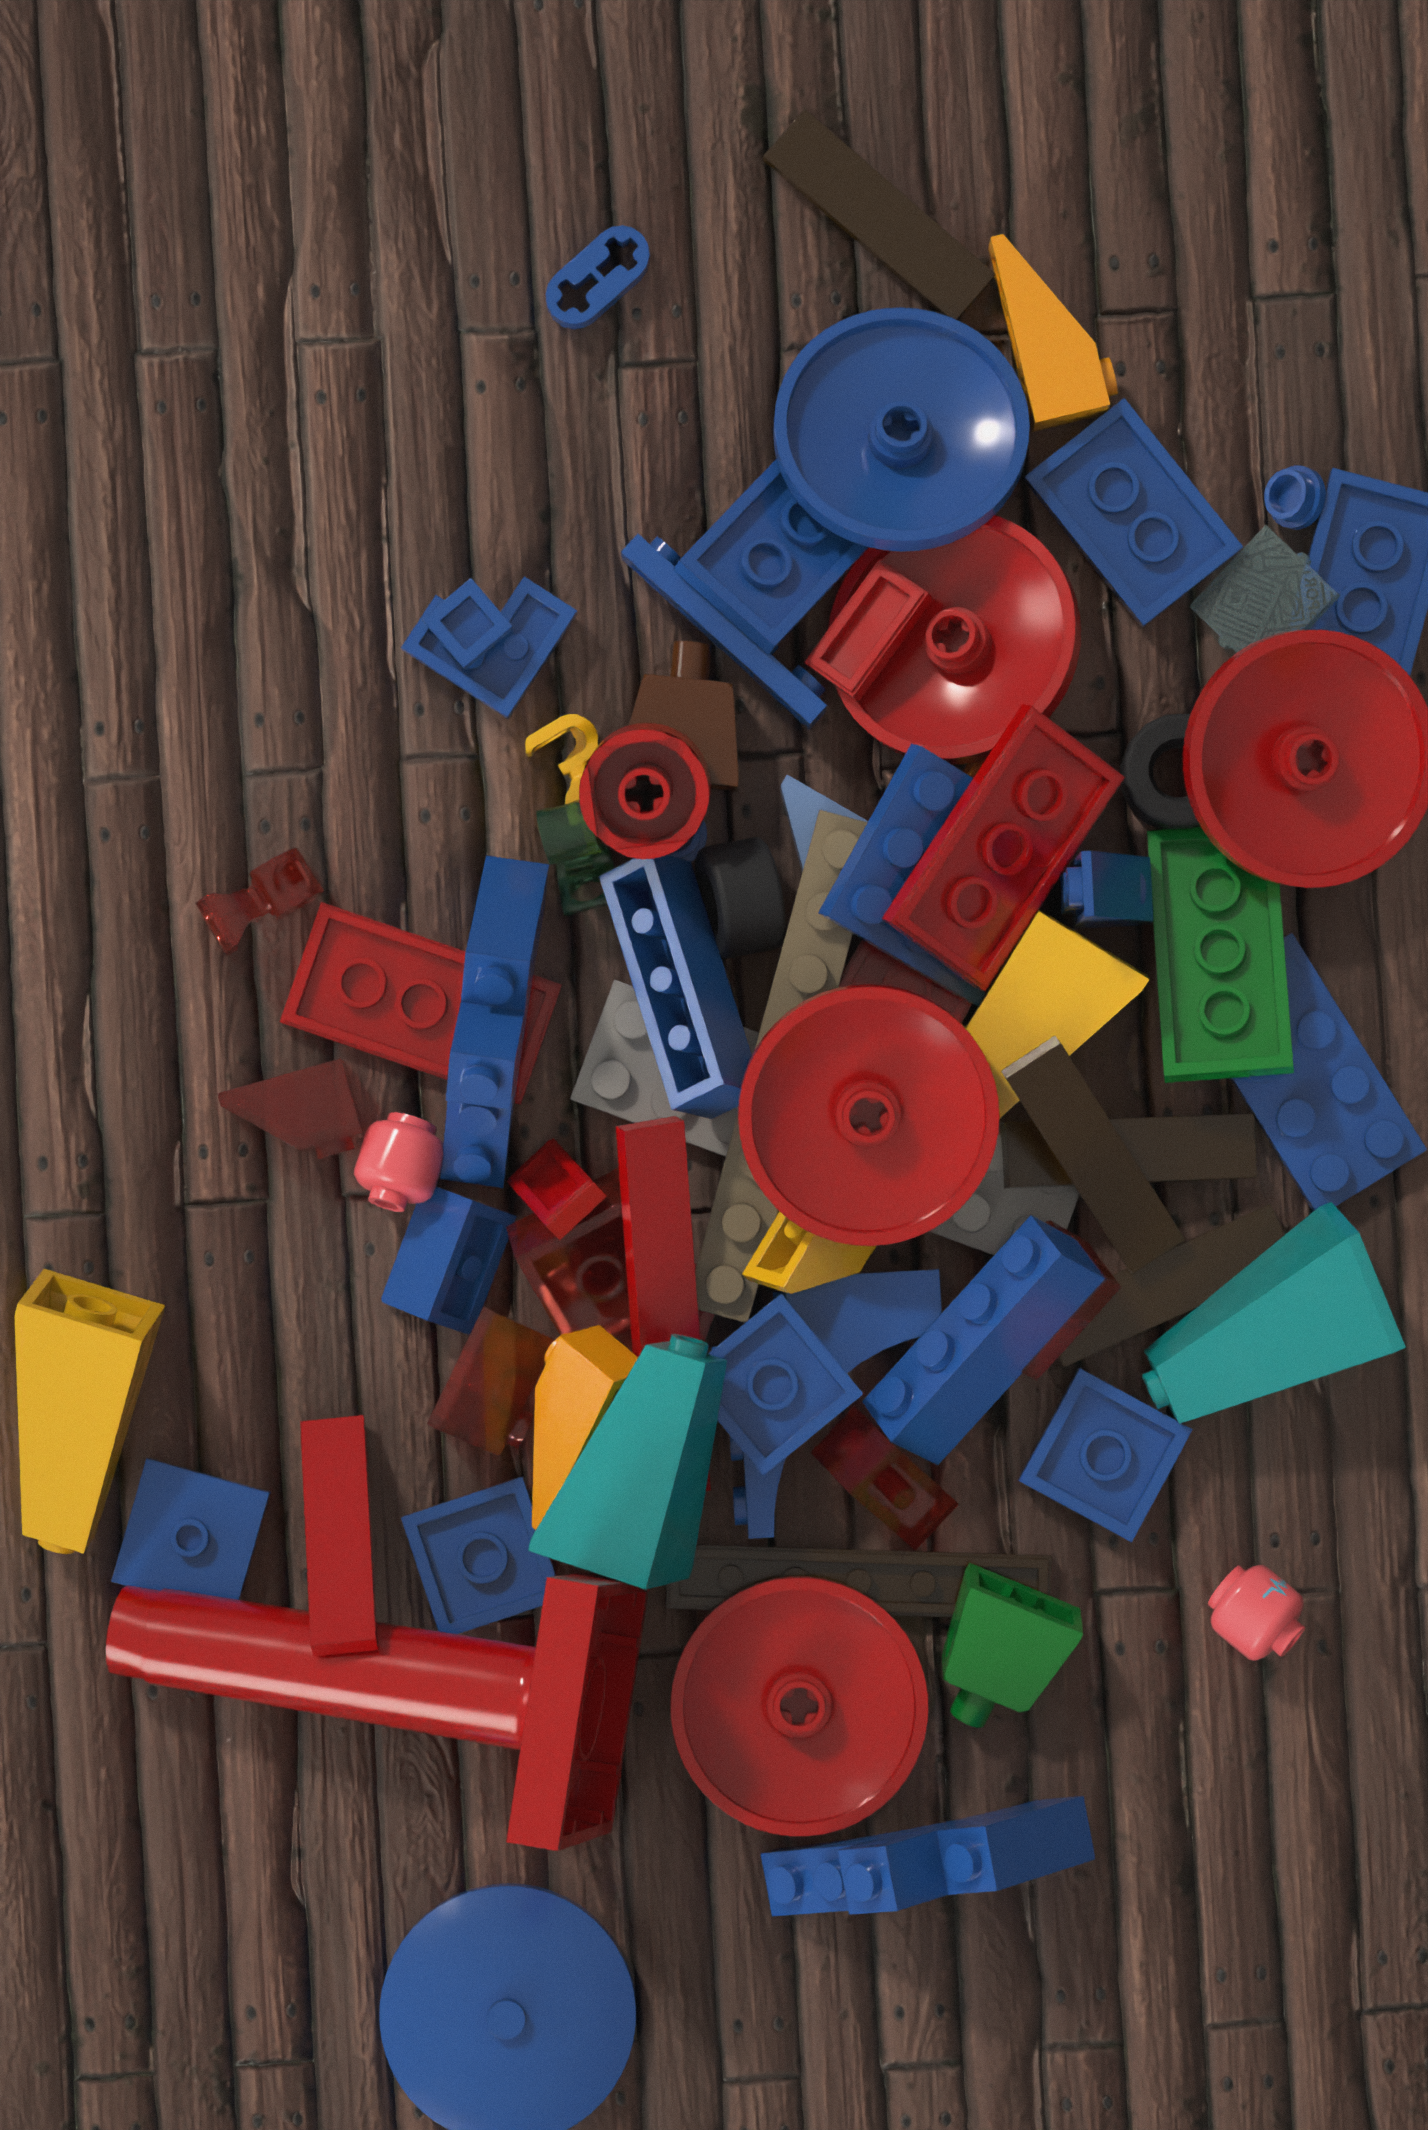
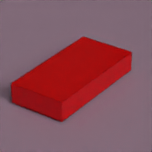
(869, 630)
(556, 1188)

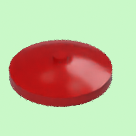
(989, 641)
(1308, 758)
(868, 1115)
(799, 1706)

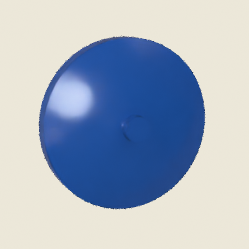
(901, 429)
(508, 2011)

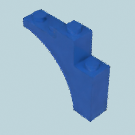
(492, 1020)
(854, 1322)
(930, 1861)

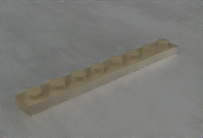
(807, 966)

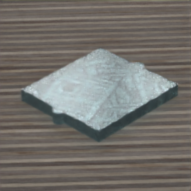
(1263, 593)

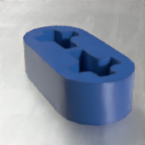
(587, 266)

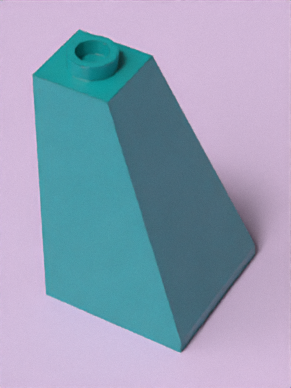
(1278, 1323)
(644, 1474)

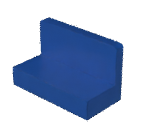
(448, 1260)

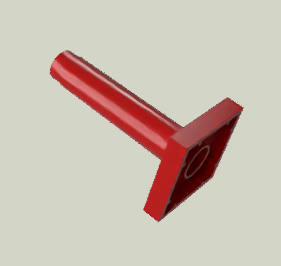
(552, 1702)

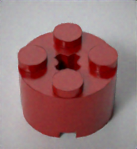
(622, 818)

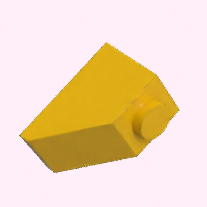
(799, 1260)

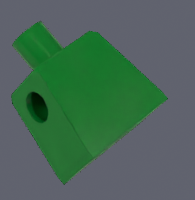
(1004, 1644)

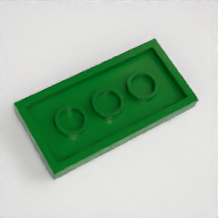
(1217, 963)

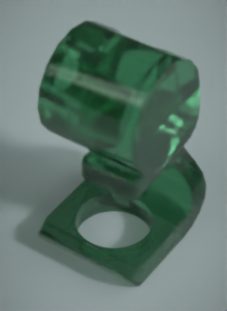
(575, 851)

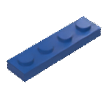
(793, 690)

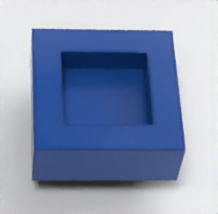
(467, 623)

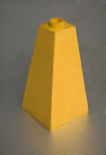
(1046, 989)
(77, 1389)

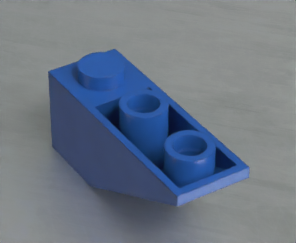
(1107, 890)

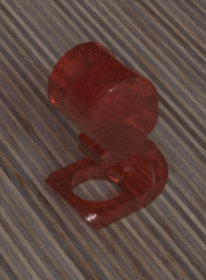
(276, 889)

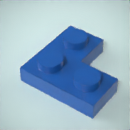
(512, 664)

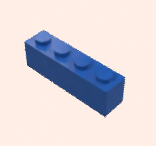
(679, 983)
(983, 1340)

